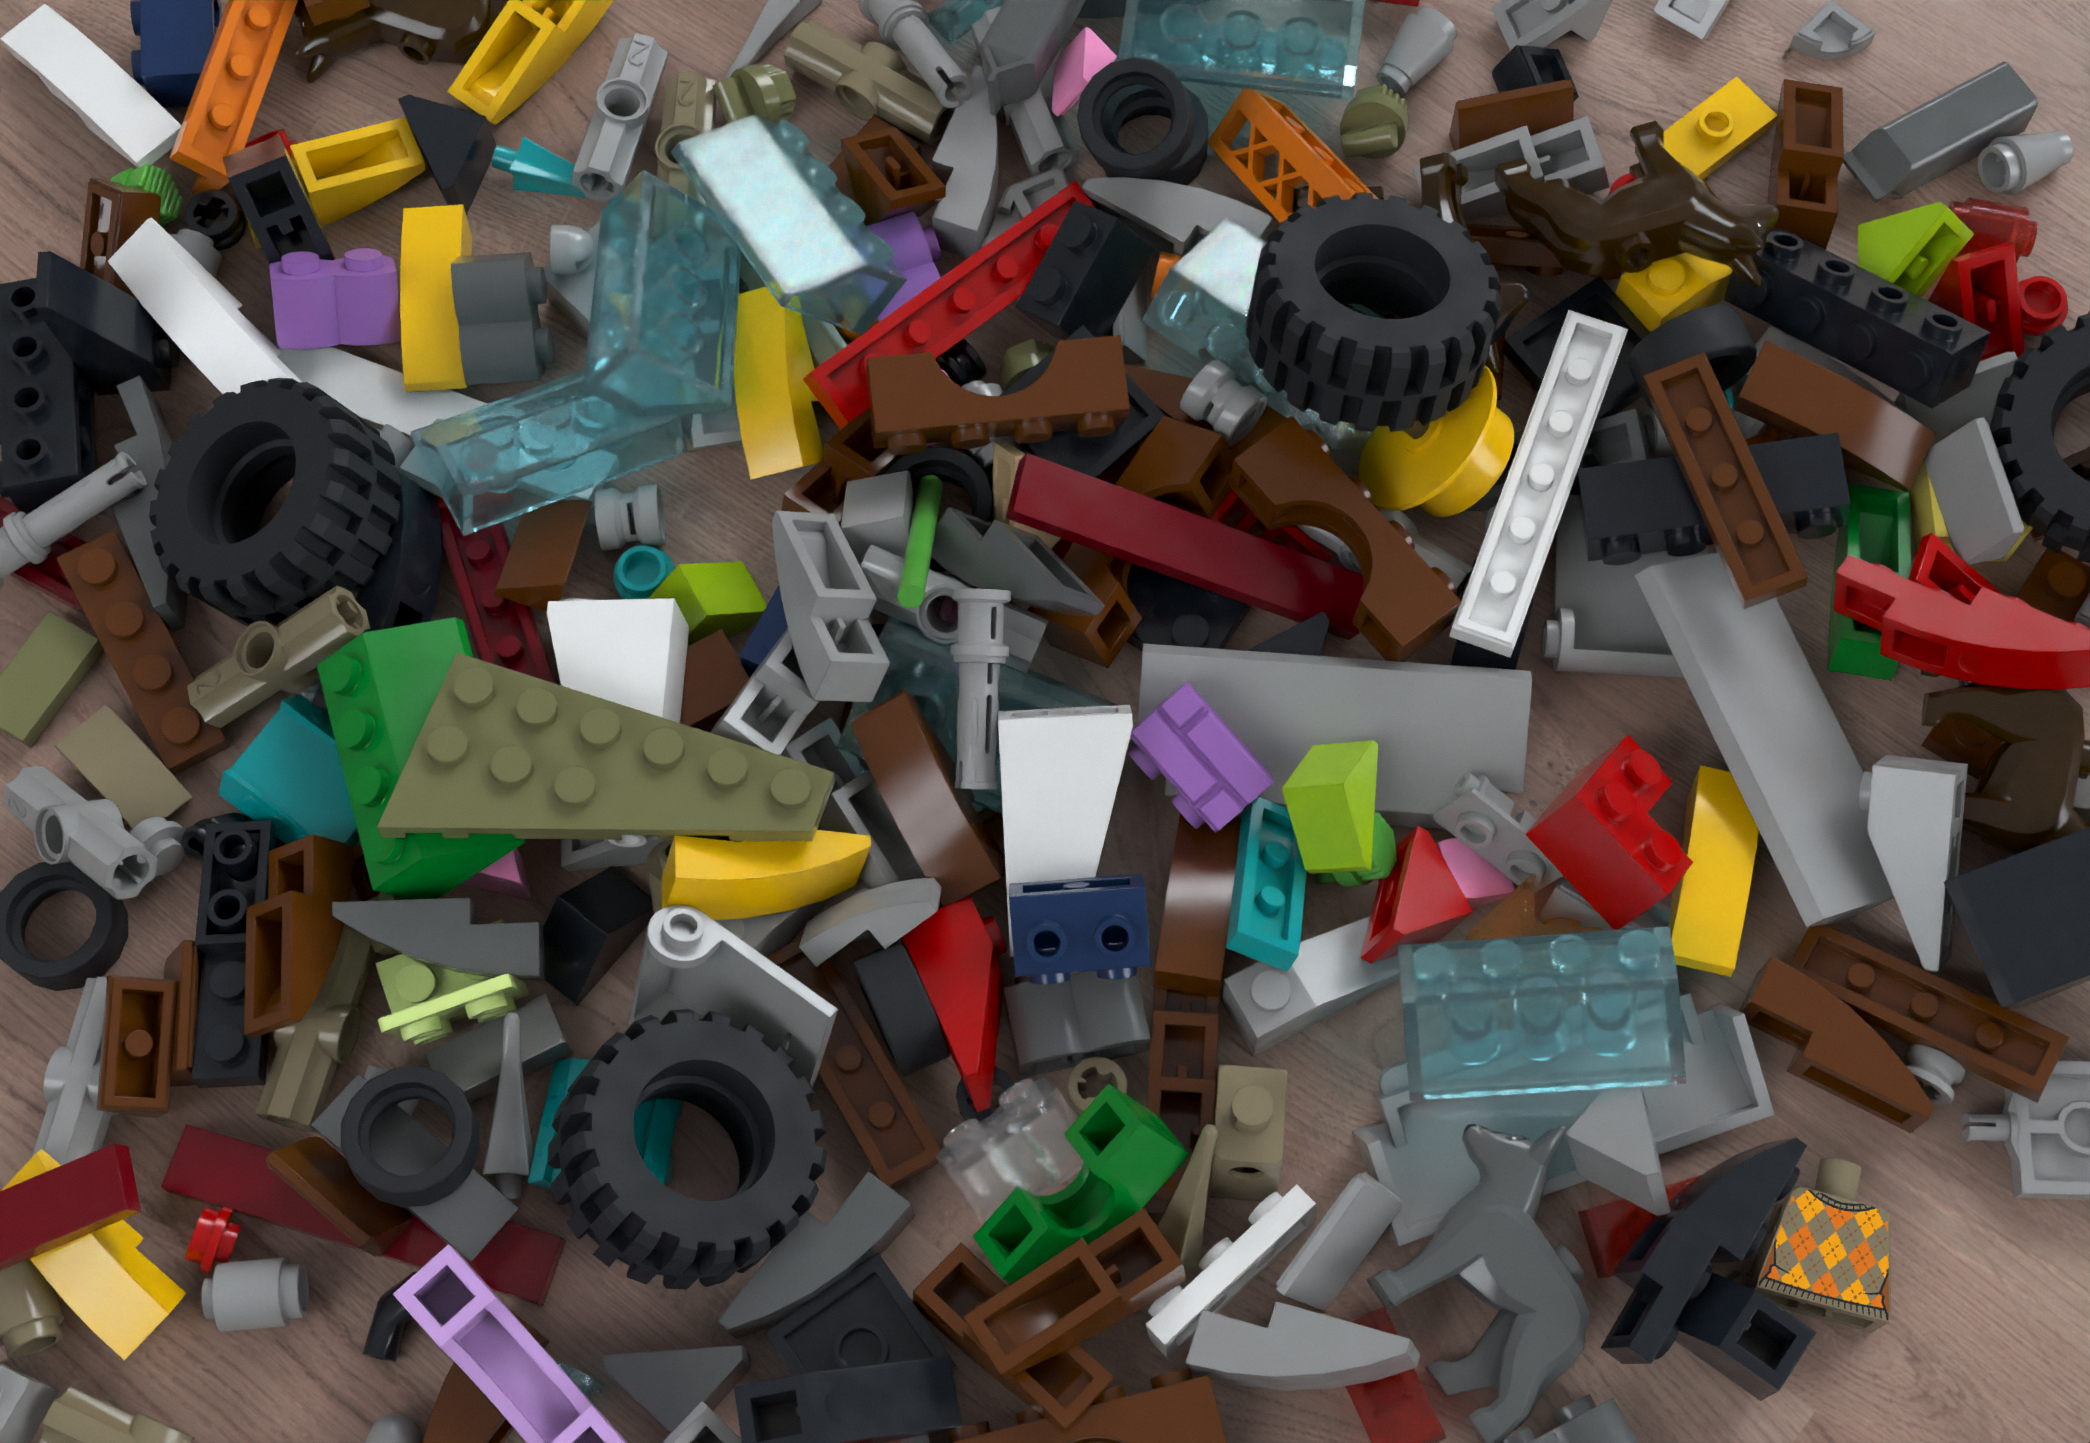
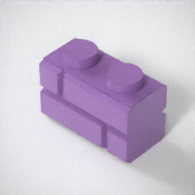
(1199, 758)

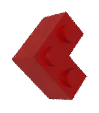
(1606, 838)

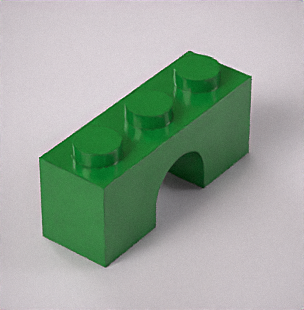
(1124, 1164)

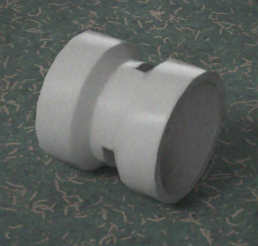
(1223, 402)
(616, 519)

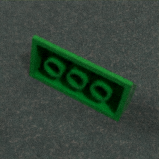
(377, 704)

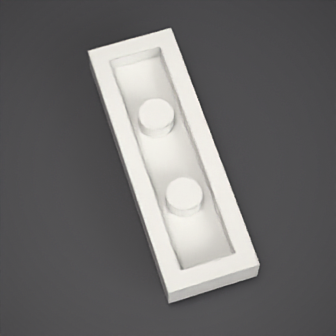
(1230, 1268)

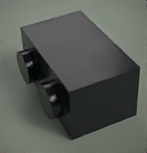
(1085, 274)

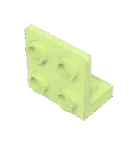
(430, 998)

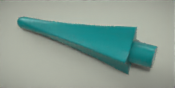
(536, 169)

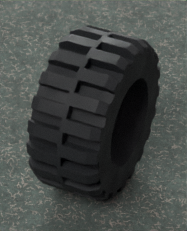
(1361, 364)
(2023, 427)
(232, 470)
(737, 1084)

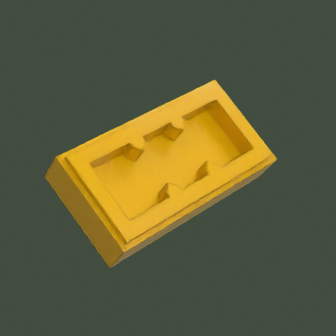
(1718, 128)

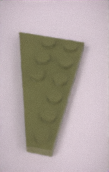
(570, 765)

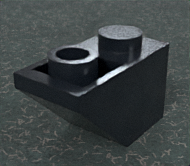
(1743, 1335)

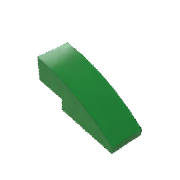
(1877, 534)

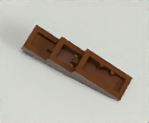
(1182, 1074)

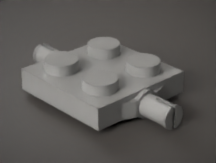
(2044, 1138)

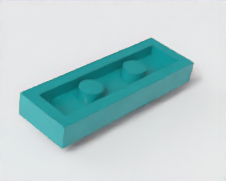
(1267, 887)

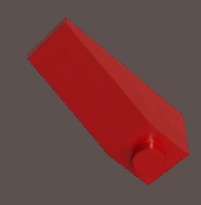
(964, 982)

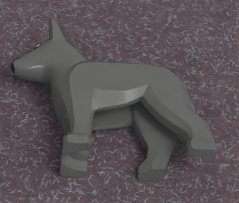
(1508, 1264)

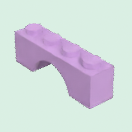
(501, 1354)

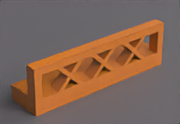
(231, 87)
(1297, 148)

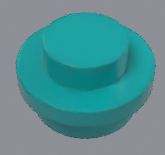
(641, 571)

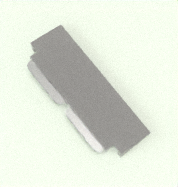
(1423, 716)
(1773, 735)
(1421, 1148)

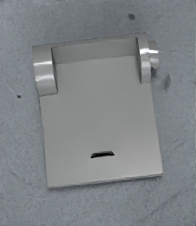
(1601, 611)
(706, 968)

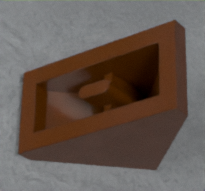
(889, 176)

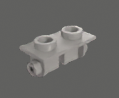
(1485, 825)

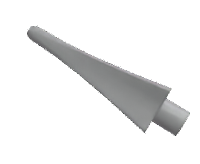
(772, 24)
(510, 1139)

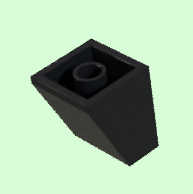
(2030, 919)

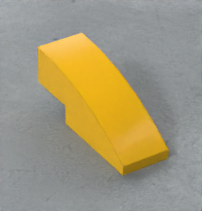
(523, 52)
(355, 168)
(428, 316)
(770, 391)
(760, 876)
(1715, 890)
(106, 1277)

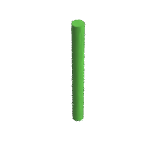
(920, 542)

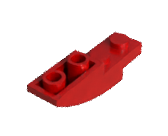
(1986, 643)

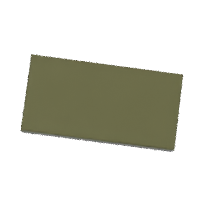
(44, 676)

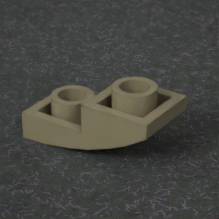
(122, 768)

